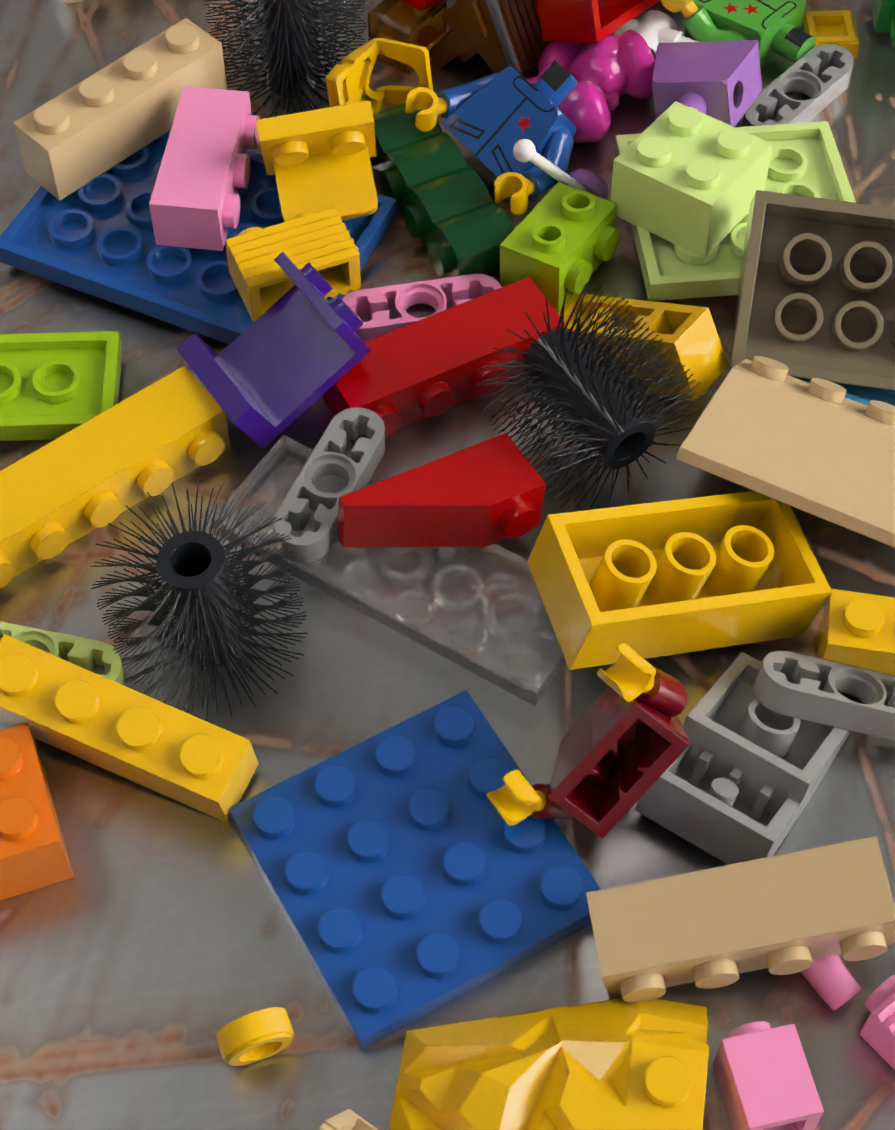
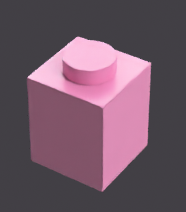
(766, 1079)

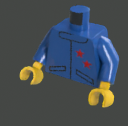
(497, 113)

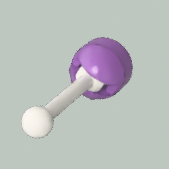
(525, 151)

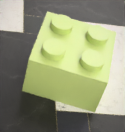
(689, 178)

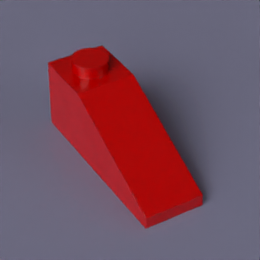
(449, 502)

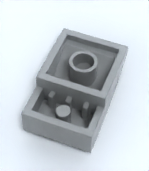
(742, 772)

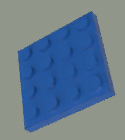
(408, 870)

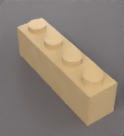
(117, 108)
(743, 919)

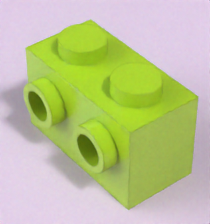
(561, 243)

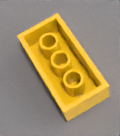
(676, 577)

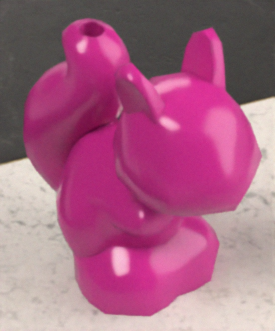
(603, 74)

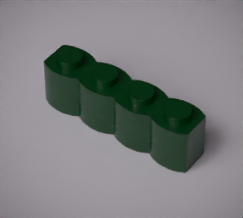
(439, 195)

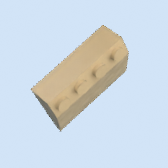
(801, 446)

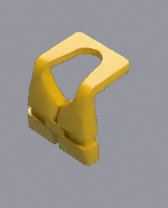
(351, 78)

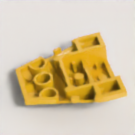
(558, 1070)

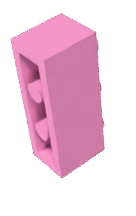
(204, 168)

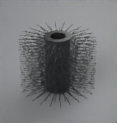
(287, 43)
(589, 397)
(201, 600)

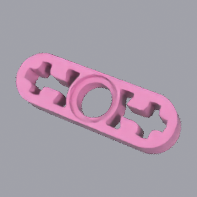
(379, 301)

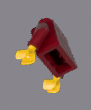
(608, 753)

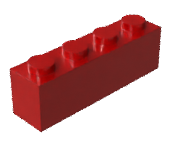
(440, 358)

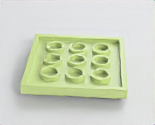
(801, 163)

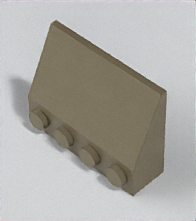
(819, 289)

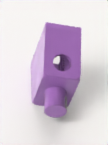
(709, 76)

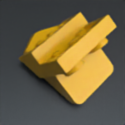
(322, 159)

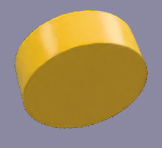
(255, 1036)

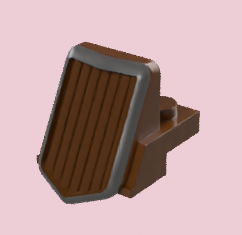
(499, 30)

